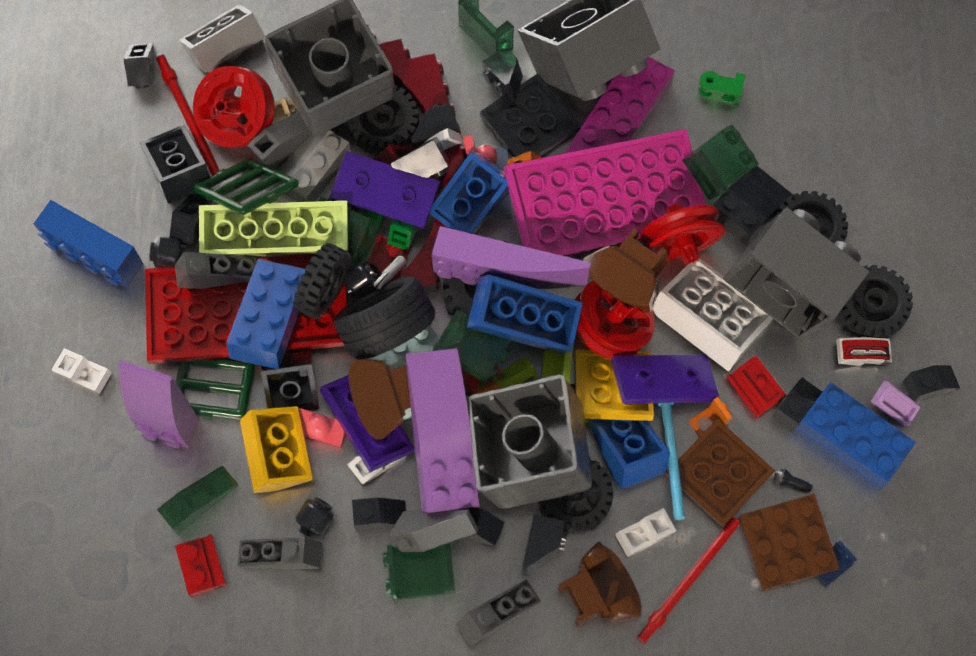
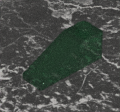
(197, 499)

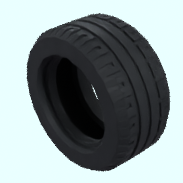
(384, 318)

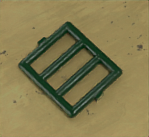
(258, 170)
(242, 390)

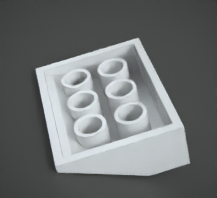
(711, 313)

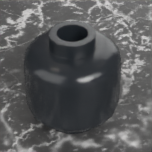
(165, 251)
(361, 278)
(314, 517)

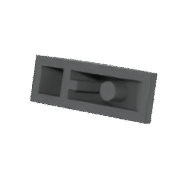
(423, 531)

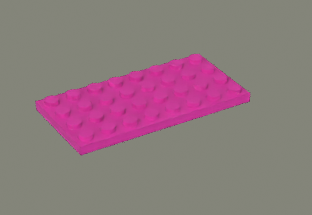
(600, 192)

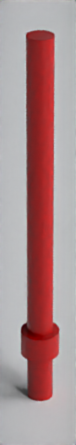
(170, 78)
(658, 618)

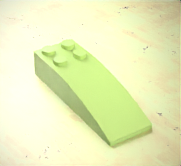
(274, 229)

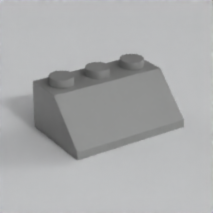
(223, 38)
(314, 165)

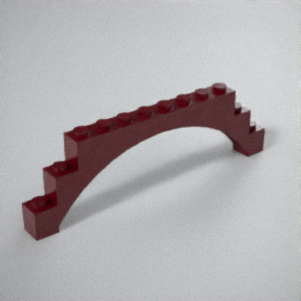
(424, 83)

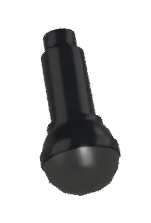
(784, 478)

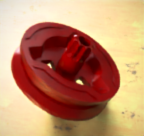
(217, 93)
(684, 232)
(605, 329)

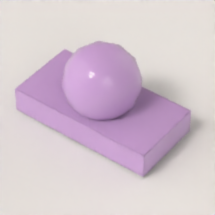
(895, 404)

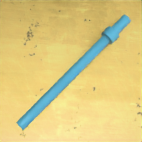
(673, 466)

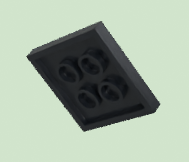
(532, 121)

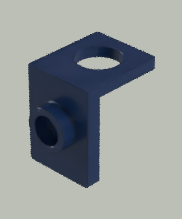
(845, 561)

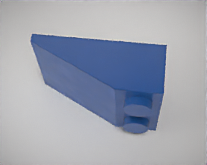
(471, 195)
(630, 450)

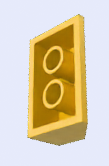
(275, 448)

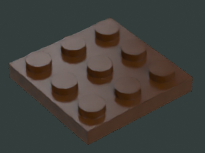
(721, 472)
(789, 542)

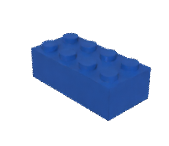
(88, 244)
(524, 314)
(265, 315)
(856, 435)

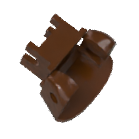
(628, 271)
(379, 395)
(602, 588)

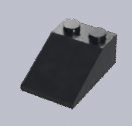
(175, 163)
(750, 204)

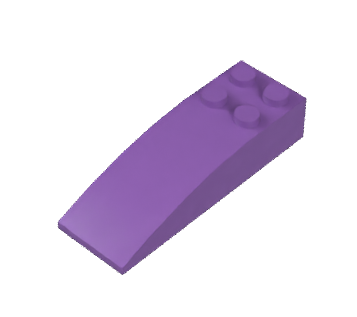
(476, 256)
(157, 405)
(441, 431)

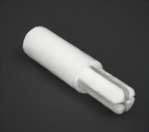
(390, 271)

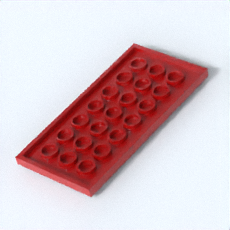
(197, 322)

